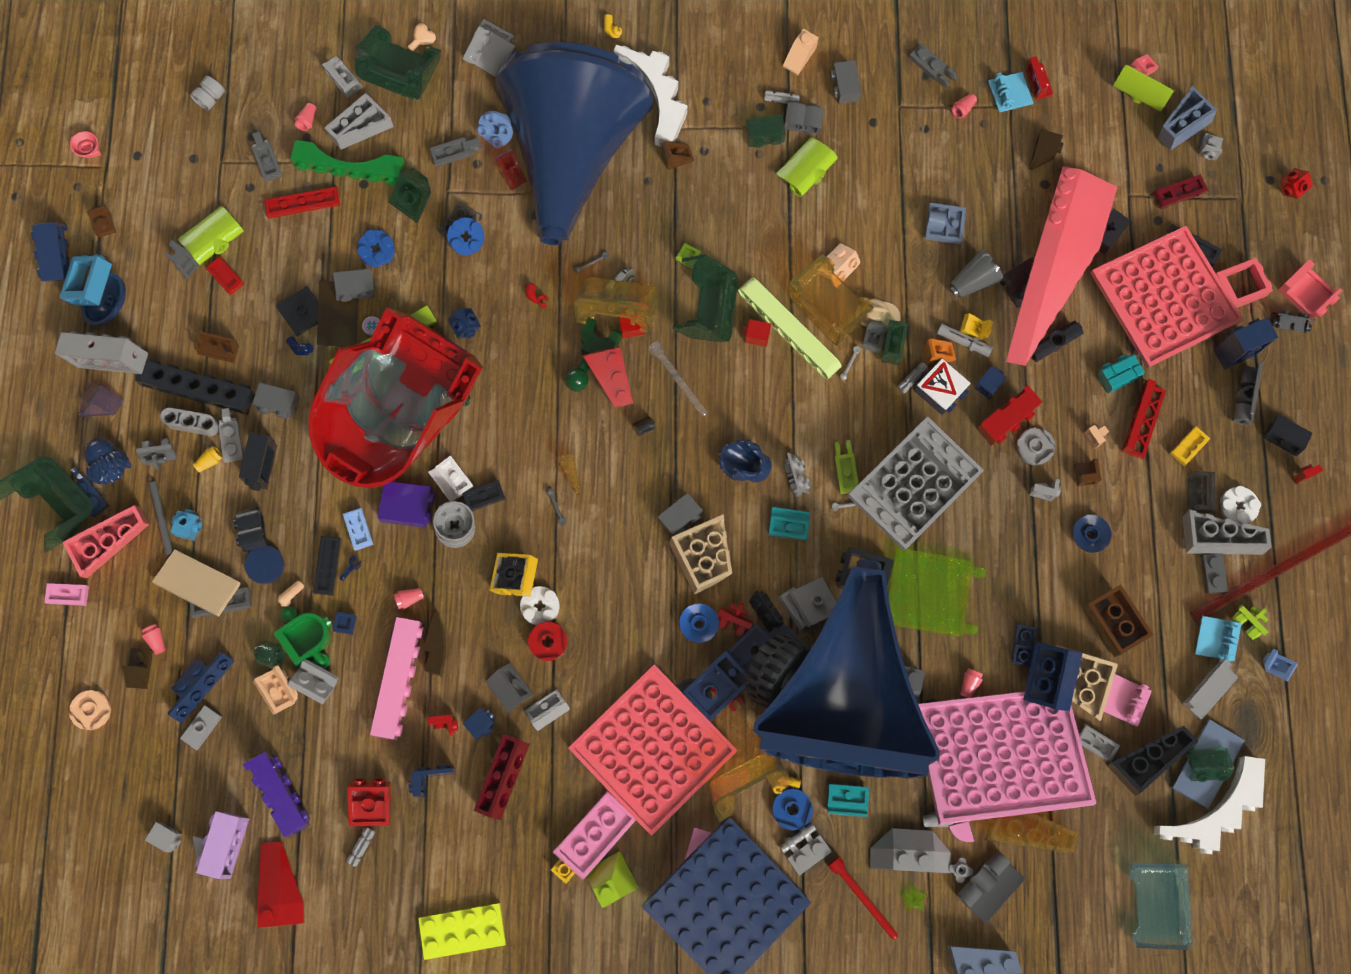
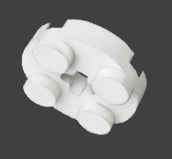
(1250, 505)
(546, 614)

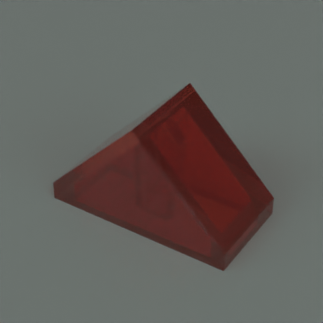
(510, 169)

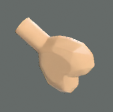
(422, 36)

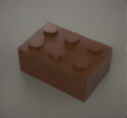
(1117, 621)

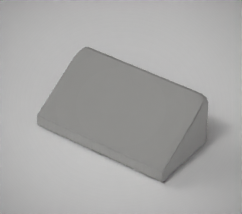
(547, 710)

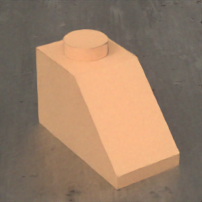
(801, 51)

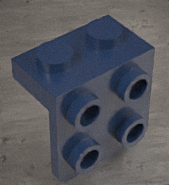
(417, 785)

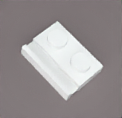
(451, 479)

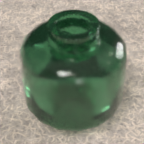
(269, 654)

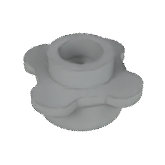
(960, 876)

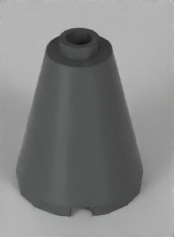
(976, 275)

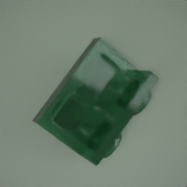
(1210, 764)

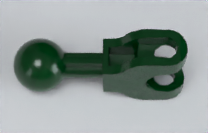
(577, 378)

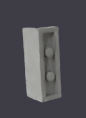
(1210, 689)

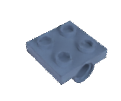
(945, 223)

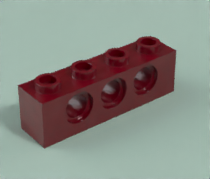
(501, 777)

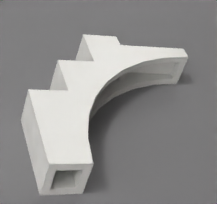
(664, 88)
(1244, 794)

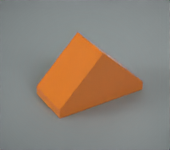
(937, 350)

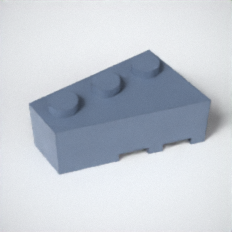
(1188, 119)
(983, 960)

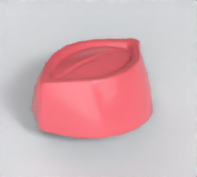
(85, 145)

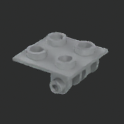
(795, 468)

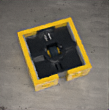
(513, 574)

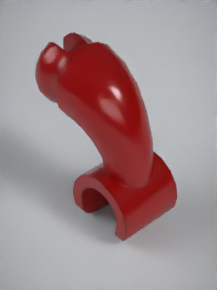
(531, 295)

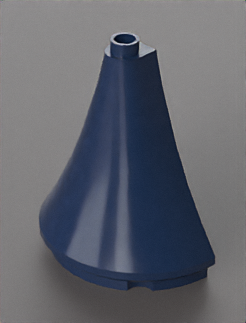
(570, 118)
(852, 694)

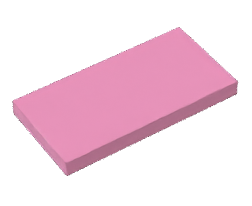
(594, 835)

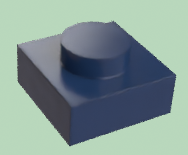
(344, 623)

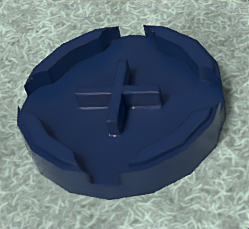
(264, 565)

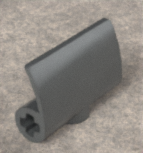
(1245, 406)
(990, 886)

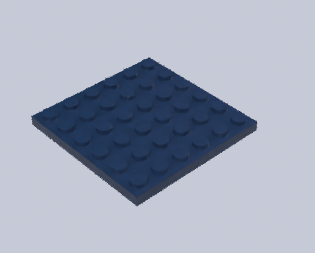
(726, 902)

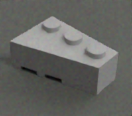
(358, 122)

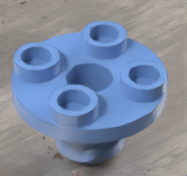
(495, 128)

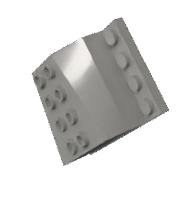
(915, 483)

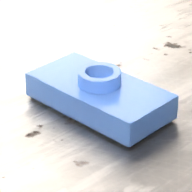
(358, 529)

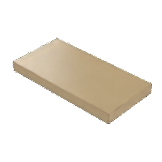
(196, 583)

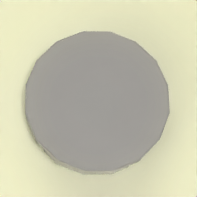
(1035, 446)

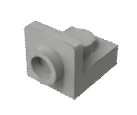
(1210, 147)
(1044, 492)

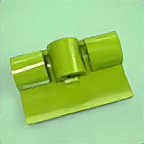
(1143, 88)
(807, 166)
(211, 235)

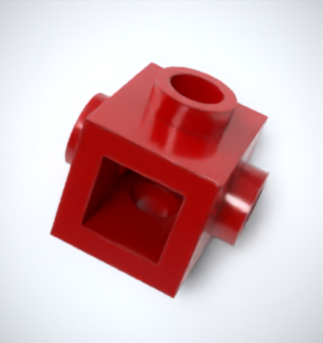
(1296, 183)

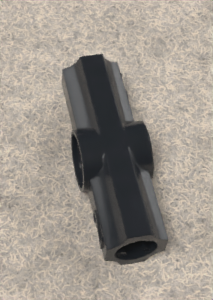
(1064, 336)

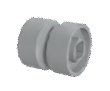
(208, 92)

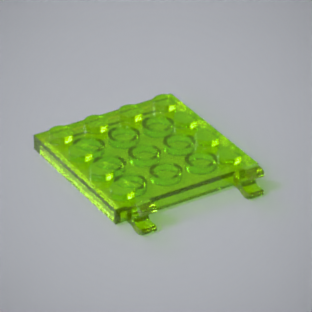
(931, 592)

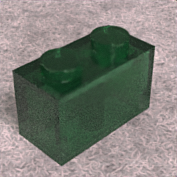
(765, 131)
(894, 342)

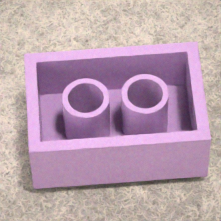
(222, 845)

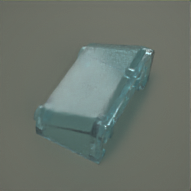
(1162, 906)

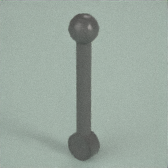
(605, 255)
(562, 521)

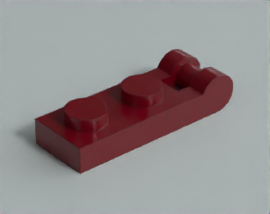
(1180, 191)

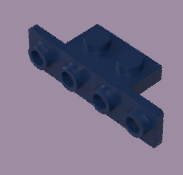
(197, 683)

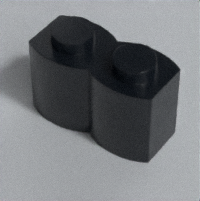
(250, 529)

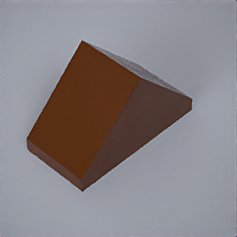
(676, 154)

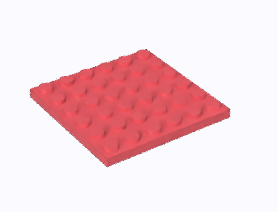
(1166, 296)
(653, 749)

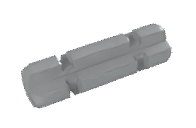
(780, 97)
(913, 377)
(360, 846)

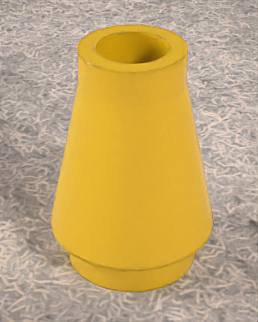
(210, 457)

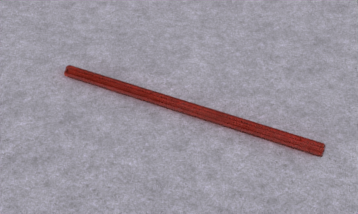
(1271, 573)

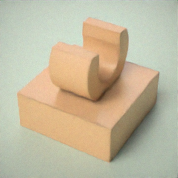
(1096, 436)

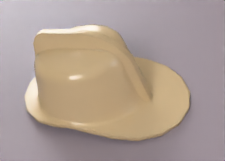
(882, 313)

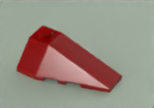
(278, 891)

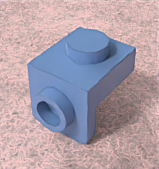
(1279, 665)

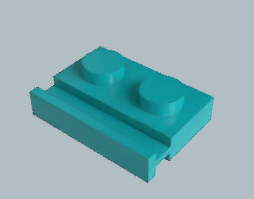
(789, 523)
(848, 800)

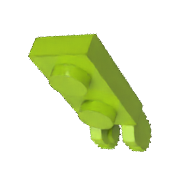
(846, 468)

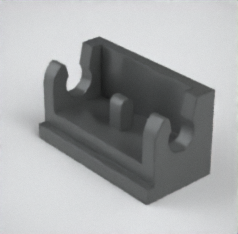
(182, 260)

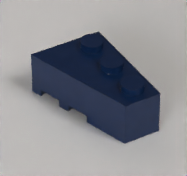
(50, 251)

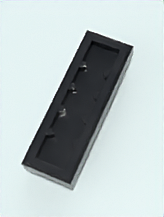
(327, 566)

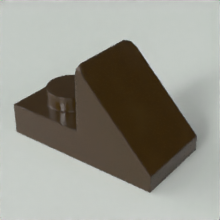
(138, 668)

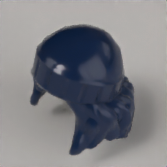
(104, 461)
(744, 461)

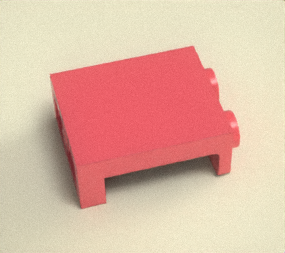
(1309, 291)

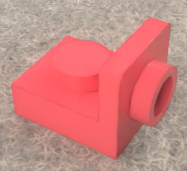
(1145, 65)

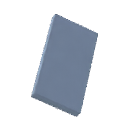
(1210, 737)

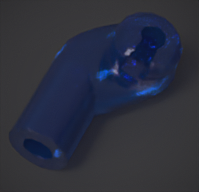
(299, 349)

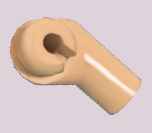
(285, 598)

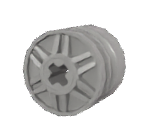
(454, 513)

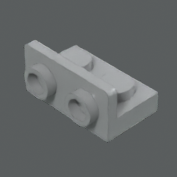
(313, 681)

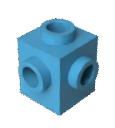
(186, 524)

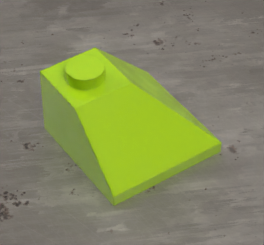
(611, 879)

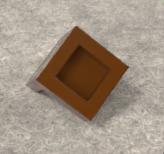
(1087, 473)

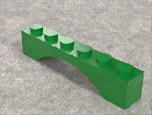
(383, 169)

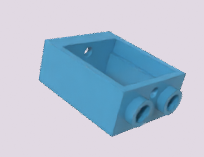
(95, 282)

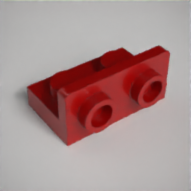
(1038, 79)

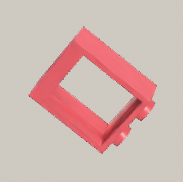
(1258, 275)

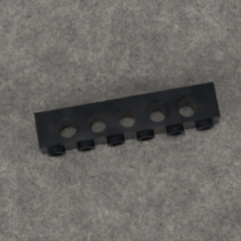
(240, 403)

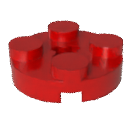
(556, 648)

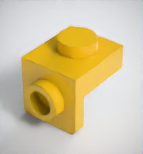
(976, 327)

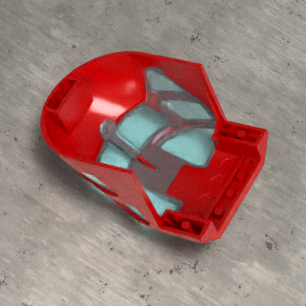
(388, 400)

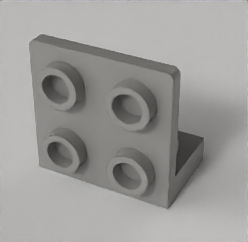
(488, 51)

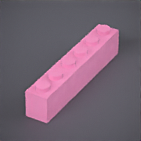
(396, 679)

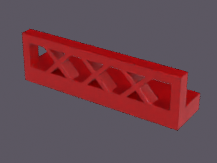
(1133, 434)

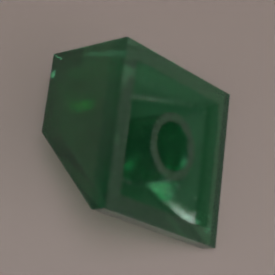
(411, 193)

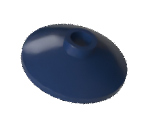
(1098, 527)

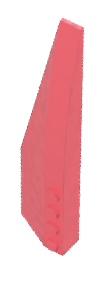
(1064, 252)

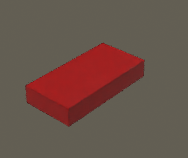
(224, 275)

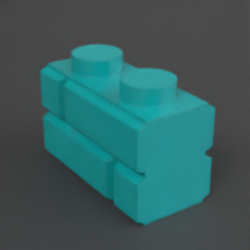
(1120, 373)

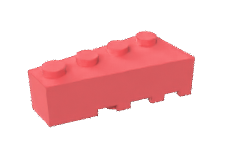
(101, 542)

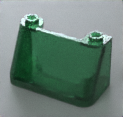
(393, 66)

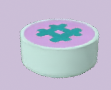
(369, 325)

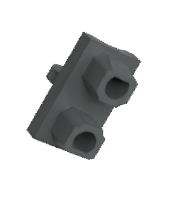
(156, 455)

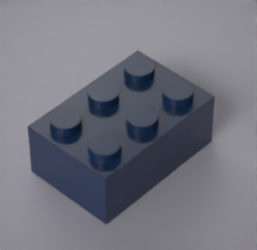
(1245, 342)

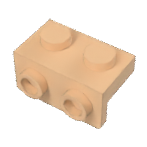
(845, 261)
(275, 690)

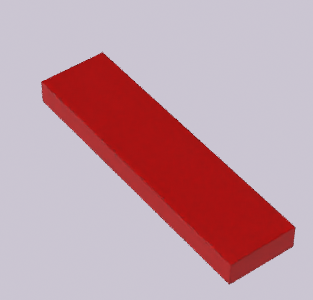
(302, 202)

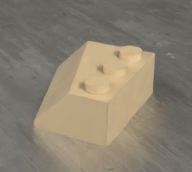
(703, 554)
(1093, 684)

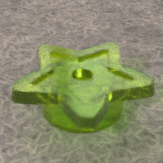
(918, 903)

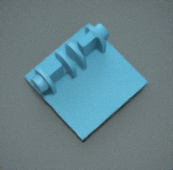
(1010, 91)
(1218, 638)

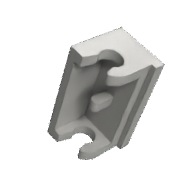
(341, 77)

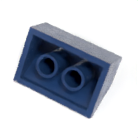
(1052, 676)

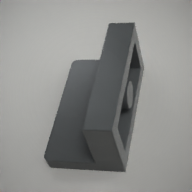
(509, 687)

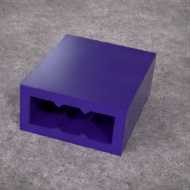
(406, 504)

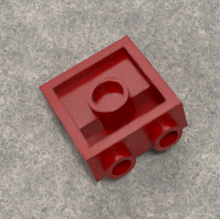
(369, 802)

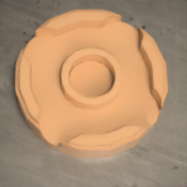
(90, 710)

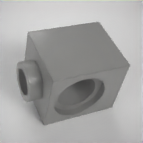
(164, 837)

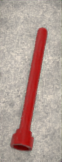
(838, 867)

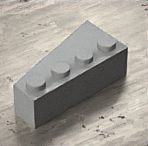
(1218, 536)

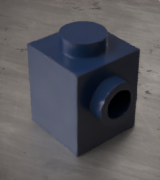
(480, 723)

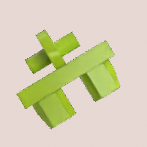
(1257, 628)

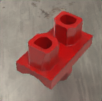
(743, 623)

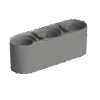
(182, 417)

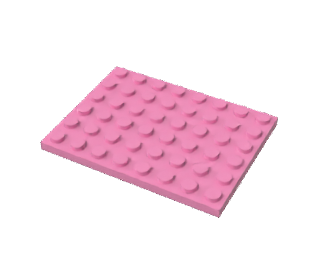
(1004, 758)

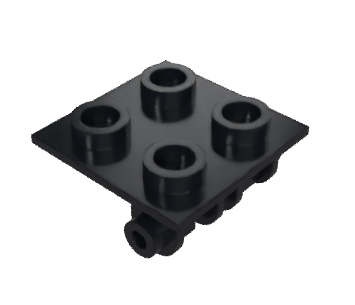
(1017, 280)

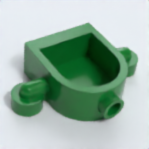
(305, 637)

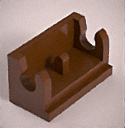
(216, 347)

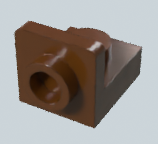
(101, 221)

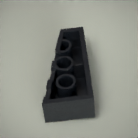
(1147, 763)

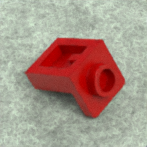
(440, 722)

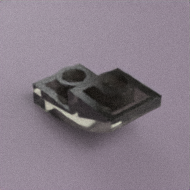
(460, 211)

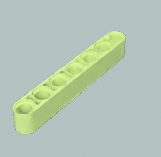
(789, 328)

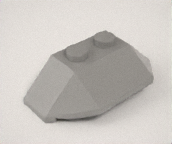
(910, 852)

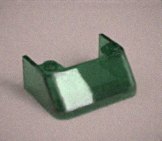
(716, 300)
(63, 495)

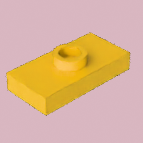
(1189, 446)

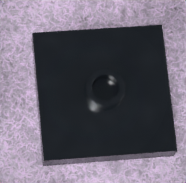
(300, 311)

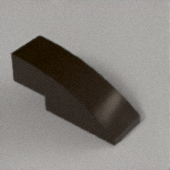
(436, 646)

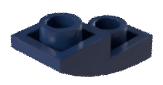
(1023, 645)

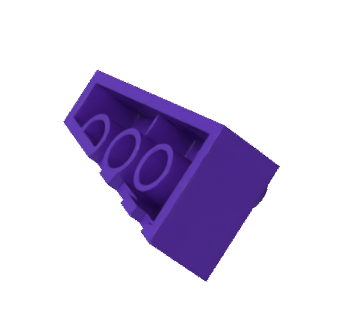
(278, 793)

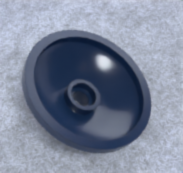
(110, 304)

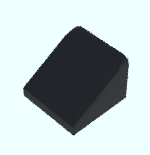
(644, 426)

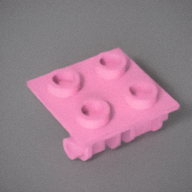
(1127, 700)

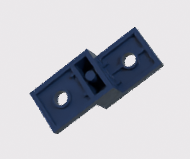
(726, 675)

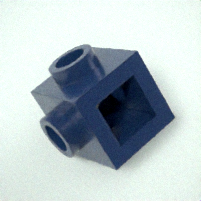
(464, 323)

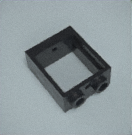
(258, 461)
(846, 557)

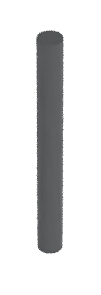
(161, 518)

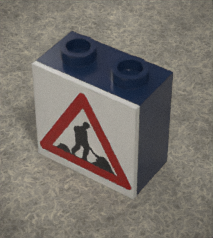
(942, 387)

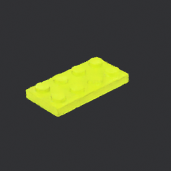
(462, 931)

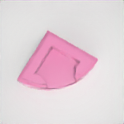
(962, 831)

